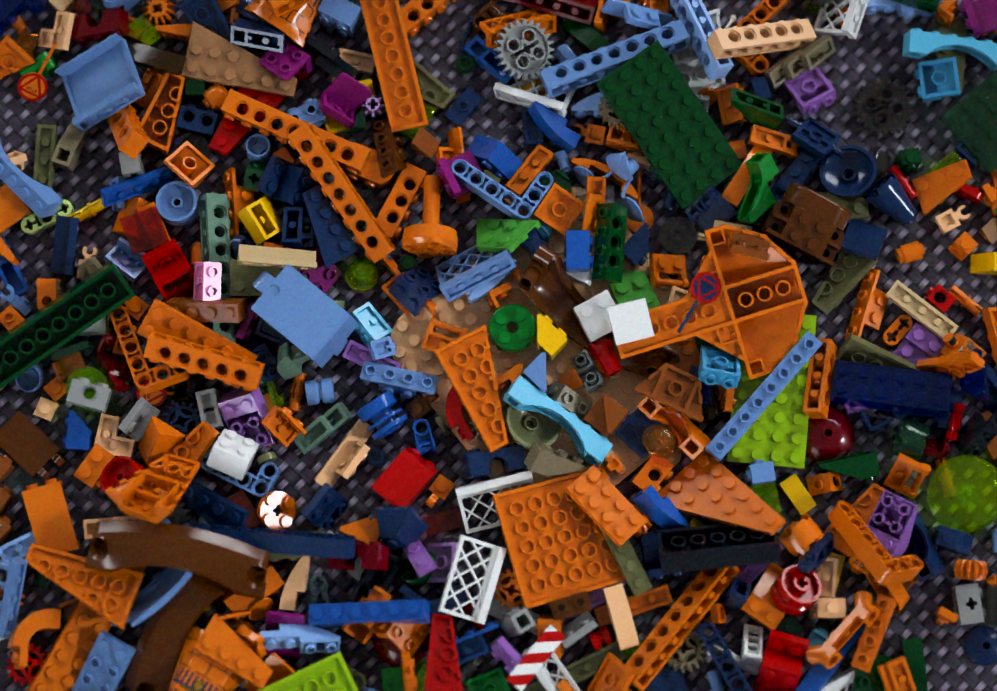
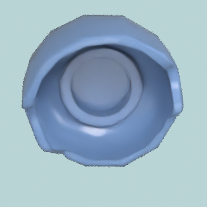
(31, 379)

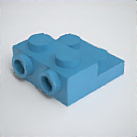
(937, 79)
(718, 367)

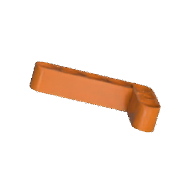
(768, 13)
(136, 357)
(870, 550)

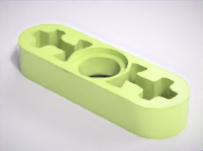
(36, 227)

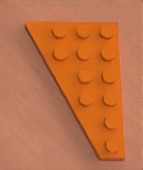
(716, 493)

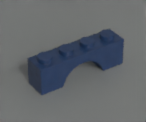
(924, 549)

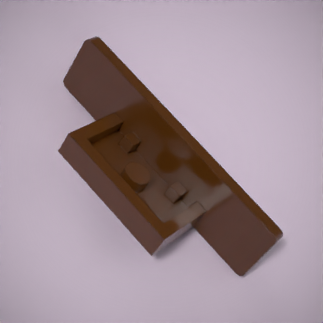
(388, 148)

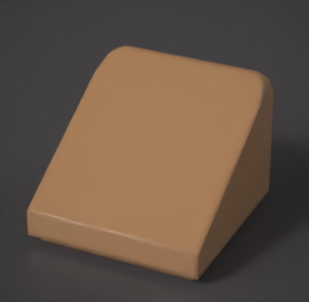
(989, 231)

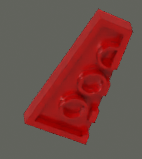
(442, 657)

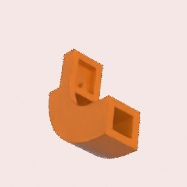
(19, 639)

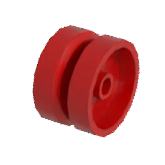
(117, 470)
(795, 590)

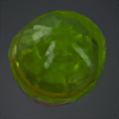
(361, 275)

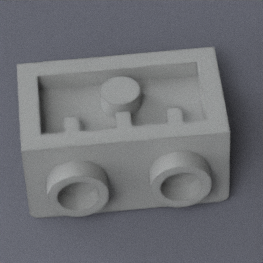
(138, 418)
(578, 629)

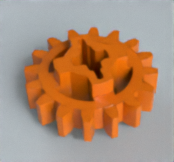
(505, 587)

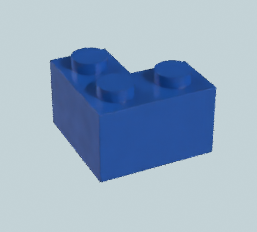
(494, 156)
(577, 250)

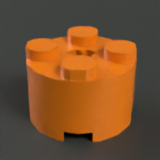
(800, 535)

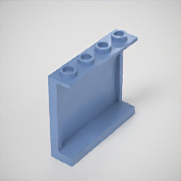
(101, 81)

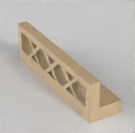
(276, 257)
(920, 310)

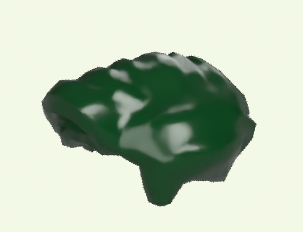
(410, 575)

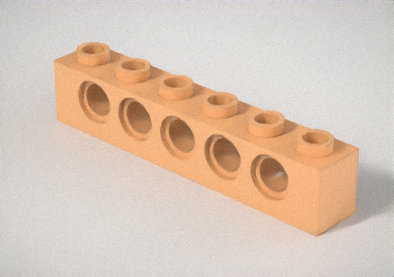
(760, 38)

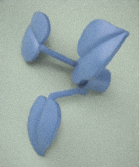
(624, 169)

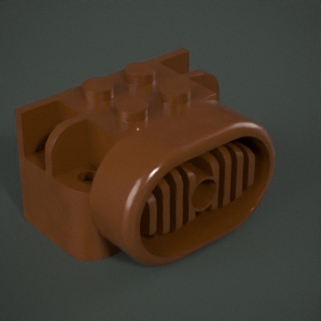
(807, 223)

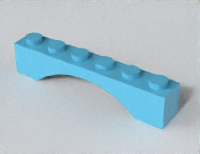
(921, 43)
(589, 444)

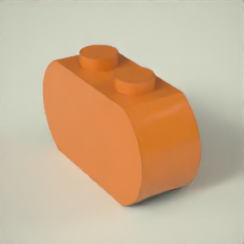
(371, 172)

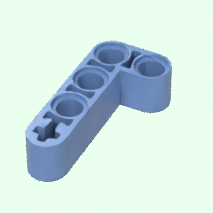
(253, 481)

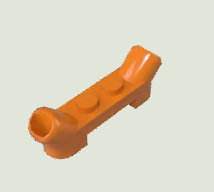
(863, 612)

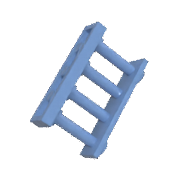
(12, 594)

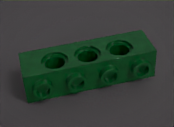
(609, 243)

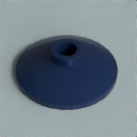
(974, 645)

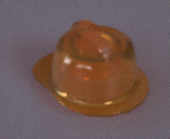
(661, 445)

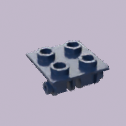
(710, 207)

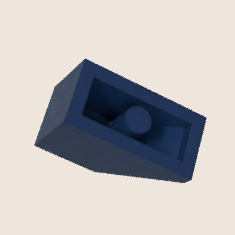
(637, 247)
(952, 540)

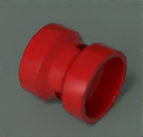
(600, 638)

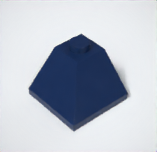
(399, 525)

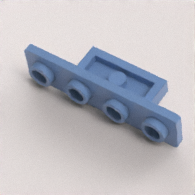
(636, 14)
(399, 380)

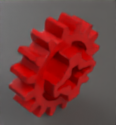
(29, 672)

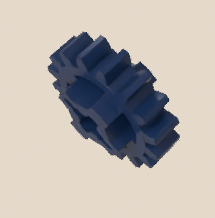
(178, 410)

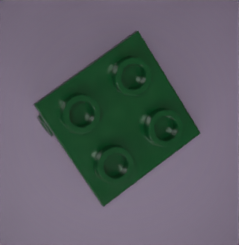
(870, 681)

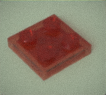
(144, 230)

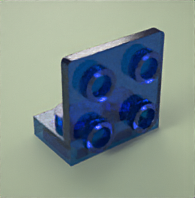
(976, 382)

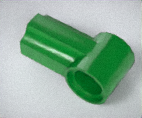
(35, 67)

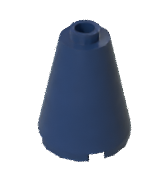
(892, 199)

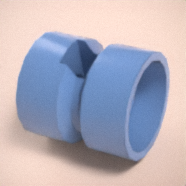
(258, 148)
(320, 391)

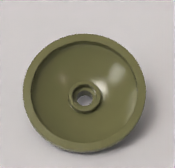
(542, 427)

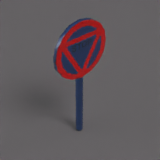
(704, 288)

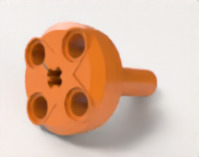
(430, 237)

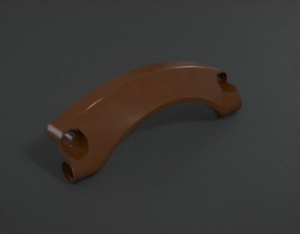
(555, 296)
(202, 552)
(166, 632)

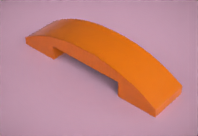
(603, 169)
(740, 182)

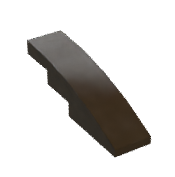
(156, 58)

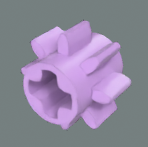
(373, 112)

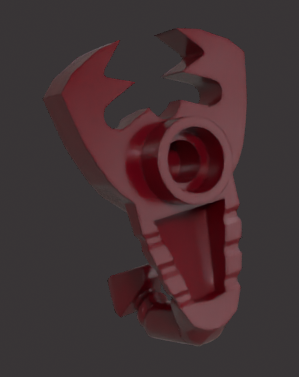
(115, 368)

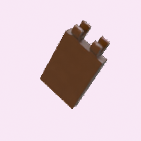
(29, 446)

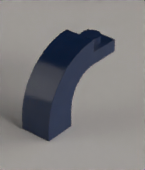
(409, 594)

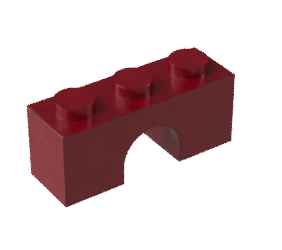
(112, 22)
(372, 558)

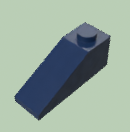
(256, 35)

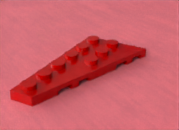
(230, 132)

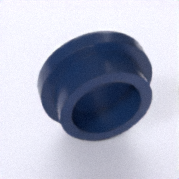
(376, 457)

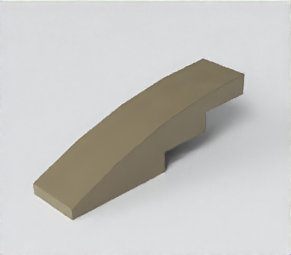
(802, 59)

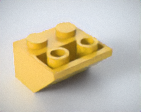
(261, 220)
(549, 338)

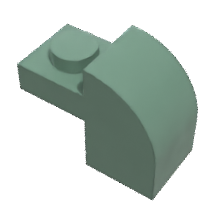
(289, 361)

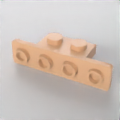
(346, 456)

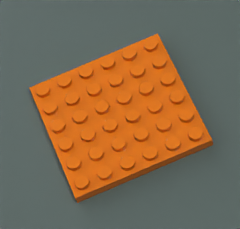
(554, 542)

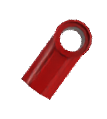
(604, 352)

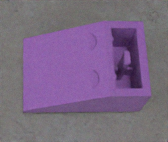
(243, 414)
(893, 522)

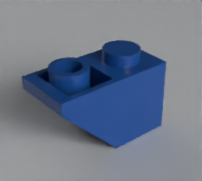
(79, 435)

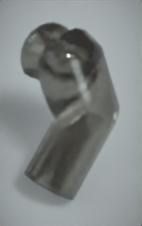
(454, 538)

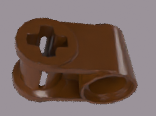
(490, 11)

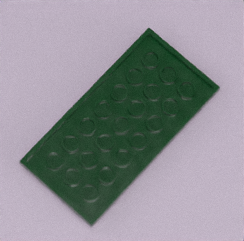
(669, 124)

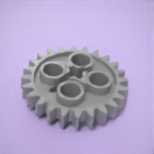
(515, 34)

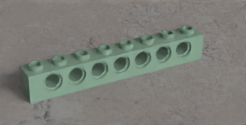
(210, 241)

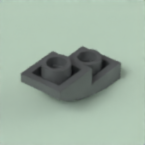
(587, 371)

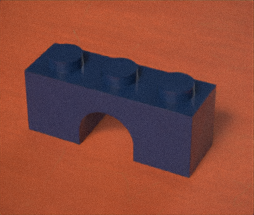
(478, 461)

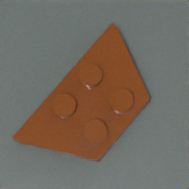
(674, 390)

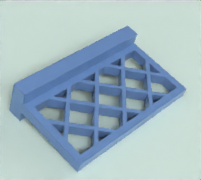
(475, 275)

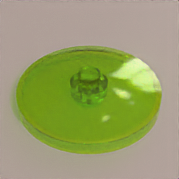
(964, 493)

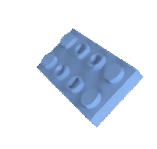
(105, 665)

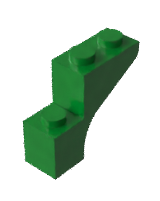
(758, 195)

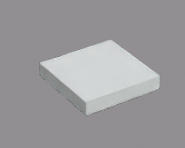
(630, 321)

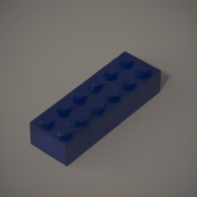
(891, 389)

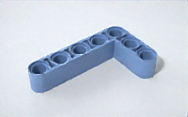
(502, 192)

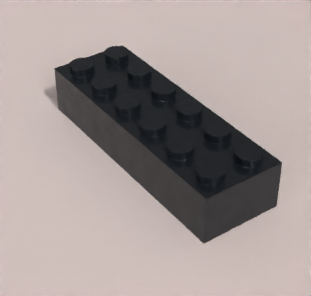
(714, 548)

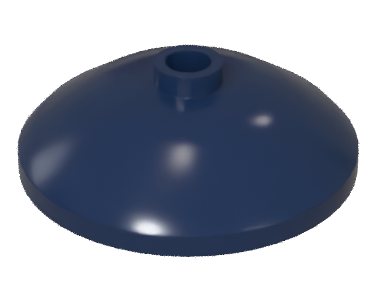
(854, 162)

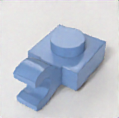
(19, 303)

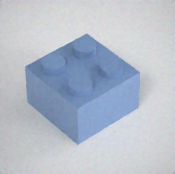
(341, 16)

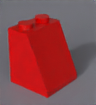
(405, 478)

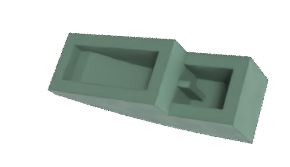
(323, 427)

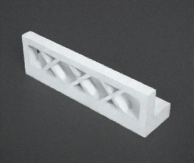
(546, 677)

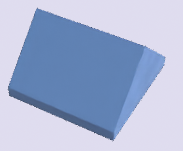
(537, 372)

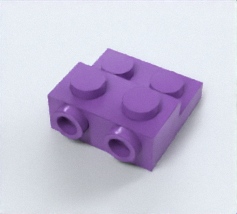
(810, 91)
(919, 344)
(505, 652)

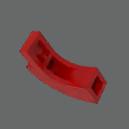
(454, 416)

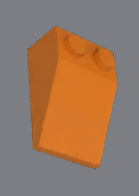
(760, 603)

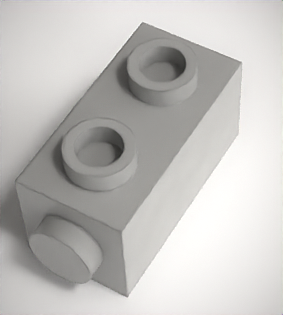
(516, 622)

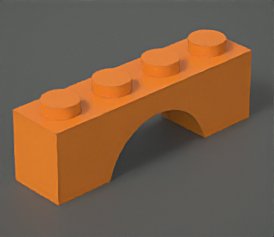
(689, 436)

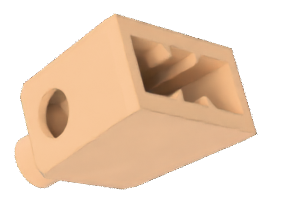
(828, 608)

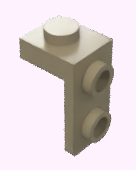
(569, 399)

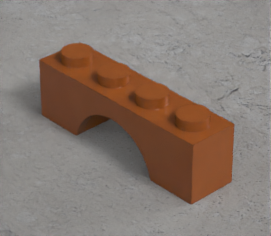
(225, 310)

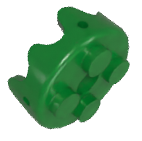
(509, 341)

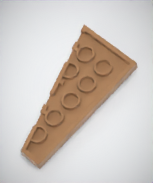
(220, 62)

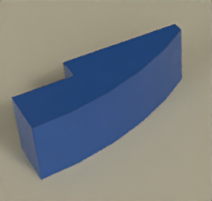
(486, 59)
(554, 127)
(12, 275)
(659, 509)

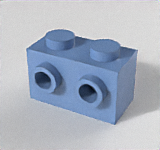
(309, 112)
(759, 473)

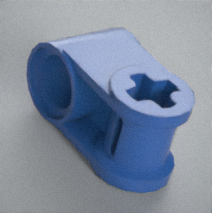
(424, 439)

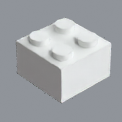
(594, 316)
(232, 454)

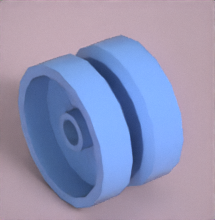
(178, 193)

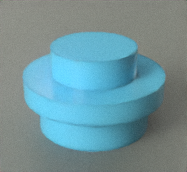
(544, 232)

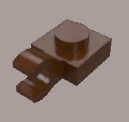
(421, 406)

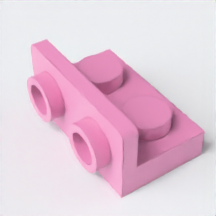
(207, 281)

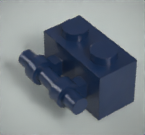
(294, 229)

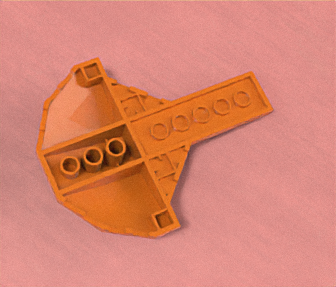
(751, 318)

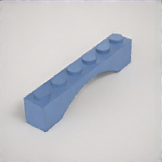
(36, 196)

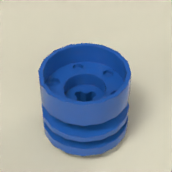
(382, 415)

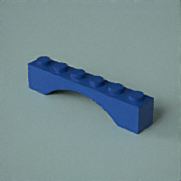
(394, 611)

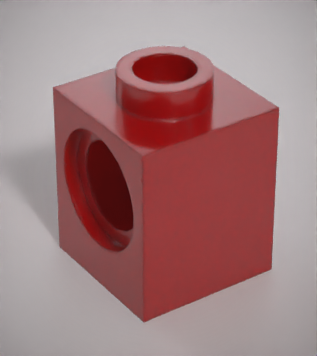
(947, 298)

